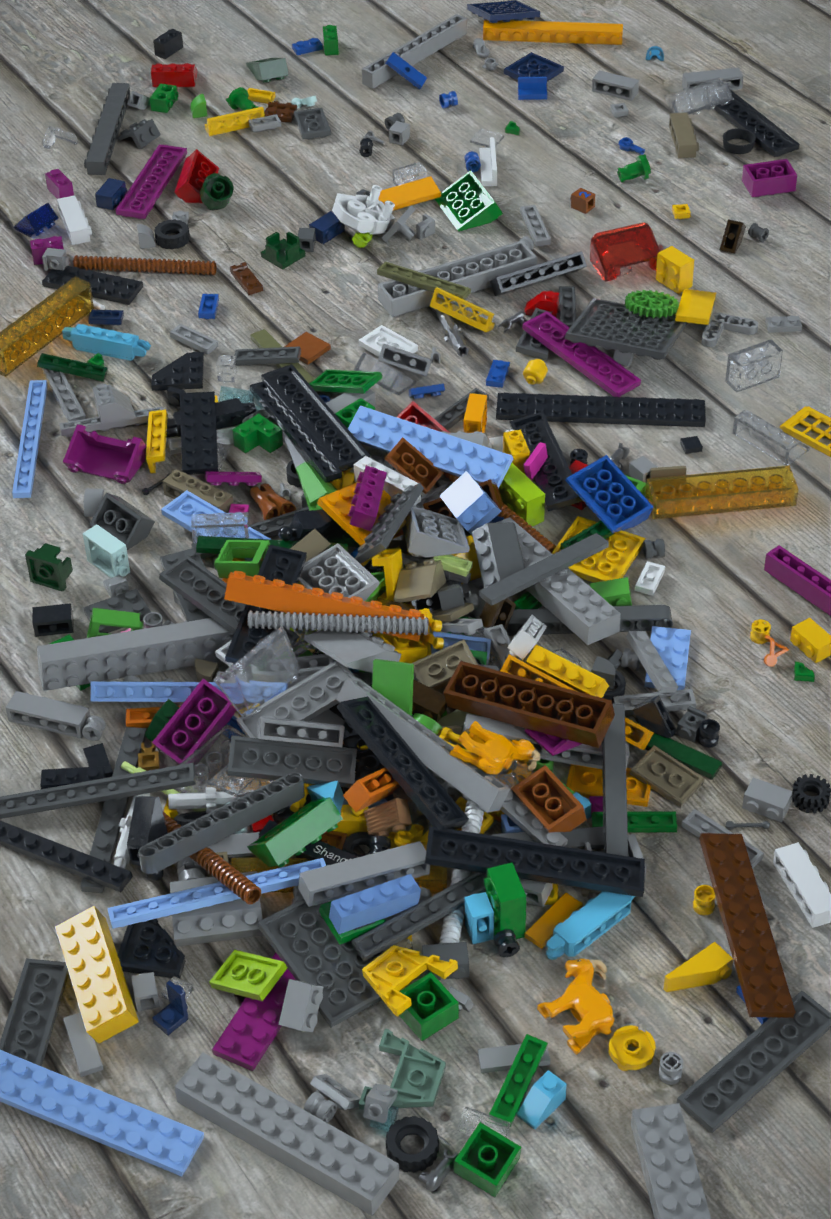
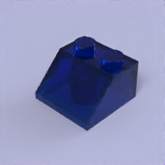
(37, 221)

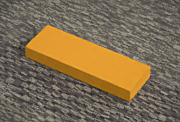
(560, 911)

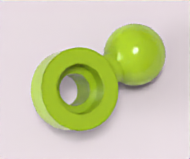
(361, 239)

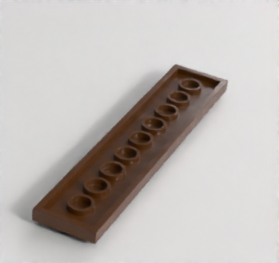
(746, 926)

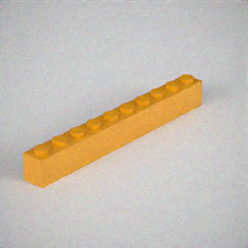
(553, 32)

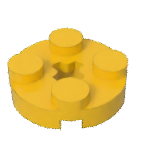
(628, 1059)

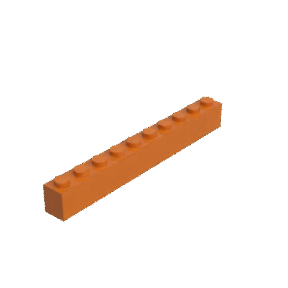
(295, 598)

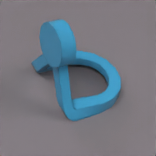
(655, 51)

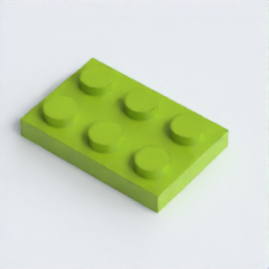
(248, 975)

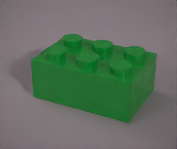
(506, 899)

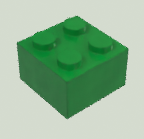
(431, 1006)
(487, 1159)

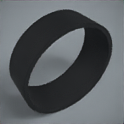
(738, 133)

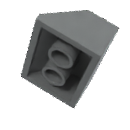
(122, 520)

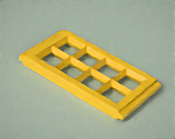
(787, 427)

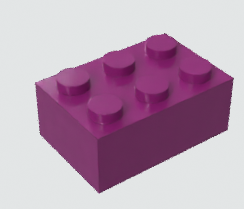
(769, 178)

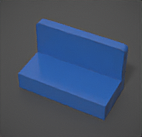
(532, 88)

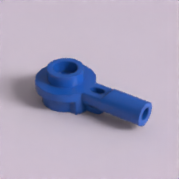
(627, 145)

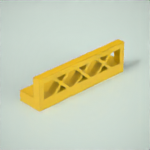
(232, 121)
(460, 313)
(156, 438)

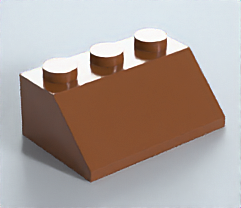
(413, 464)
(550, 801)

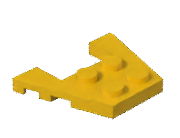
(397, 969)

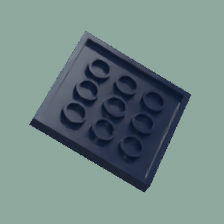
(503, 11)

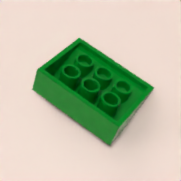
(468, 203)

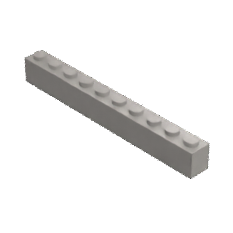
(416, 50)
(433, 750)

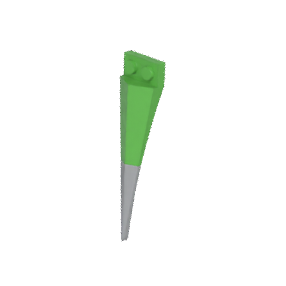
(310, 480)

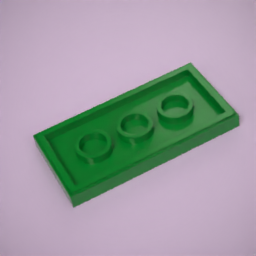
(345, 381)

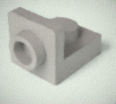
(116, 585)

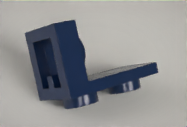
(175, 1012)

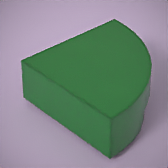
(512, 128)
(96, 360)
(802, 673)

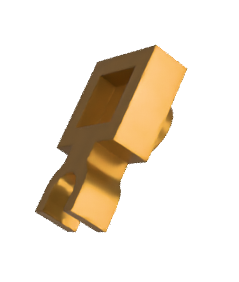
(148, 758)

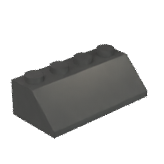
(497, 551)

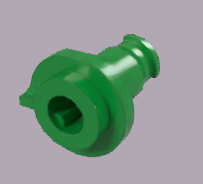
(239, 99)
(635, 169)

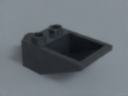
(307, 521)
(145, 826)

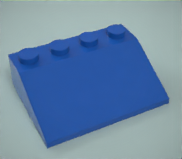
(610, 495)

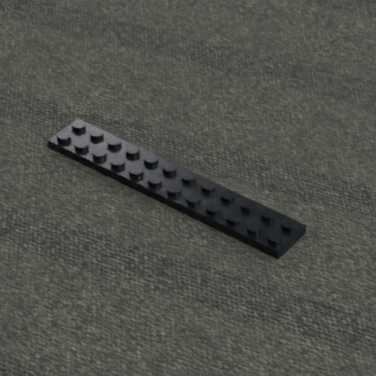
(603, 409)

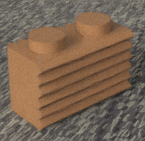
(388, 817)

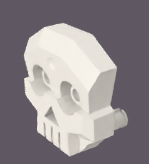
(364, 212)

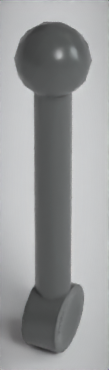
(730, 825)

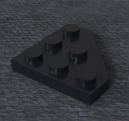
(183, 373)
(150, 949)

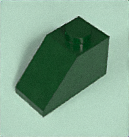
(160, 719)

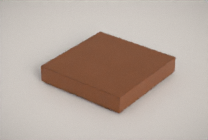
(310, 347)

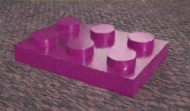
(233, 478)

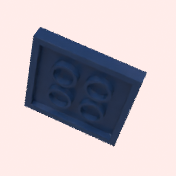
(533, 66)

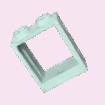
(107, 552)

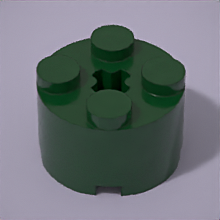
(216, 191)

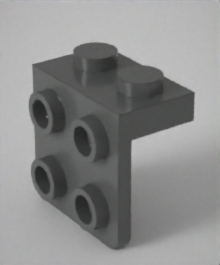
(141, 132)

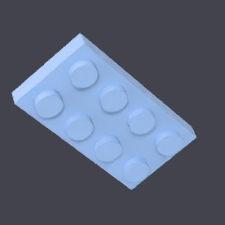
(673, 649)

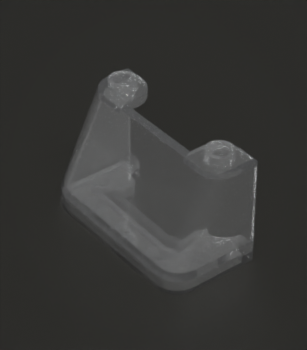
(260, 673)

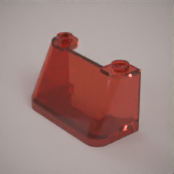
(623, 248)

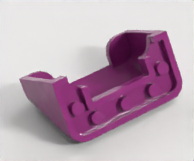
(104, 455)

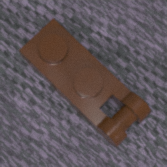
(246, 278)

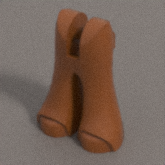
(270, 502)

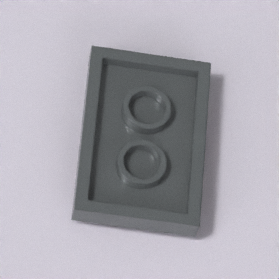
(312, 123)
(128, 601)

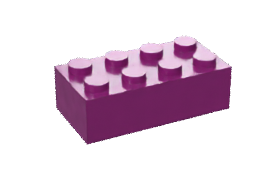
(195, 722)

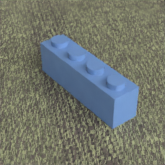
(374, 903)

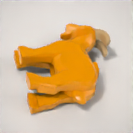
(493, 751)
(584, 1002)

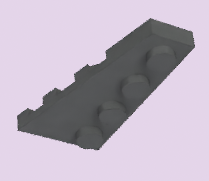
(529, 345)

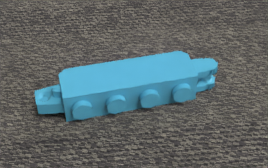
(106, 342)
(588, 924)

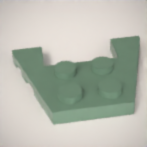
(416, 1075)

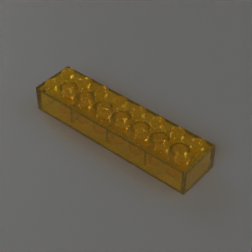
(44, 323)
(722, 492)

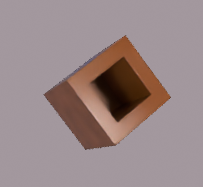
(582, 200)

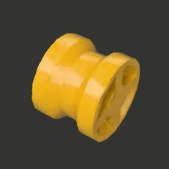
(759, 630)

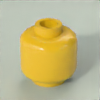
(535, 371)

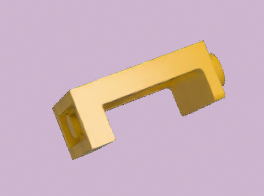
(393, 564)

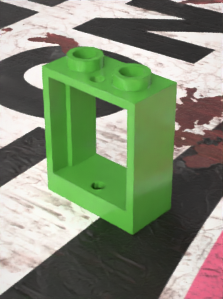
(241, 549)
(112, 618)

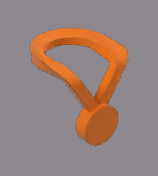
(771, 659)

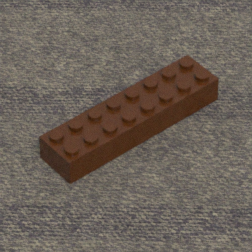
(529, 704)

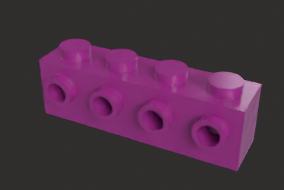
(367, 498)

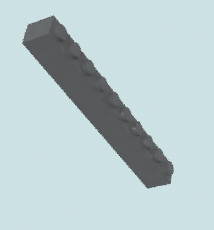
(108, 129)

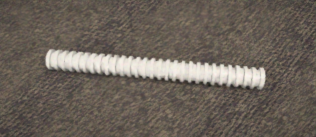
(452, 922)

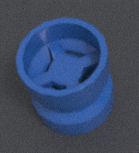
(448, 99)
(472, 161)

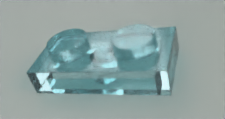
(229, 393)

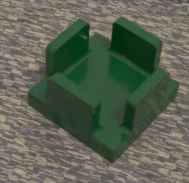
(282, 252)
(47, 569)

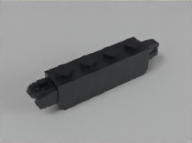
(228, 414)

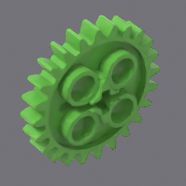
(651, 303)

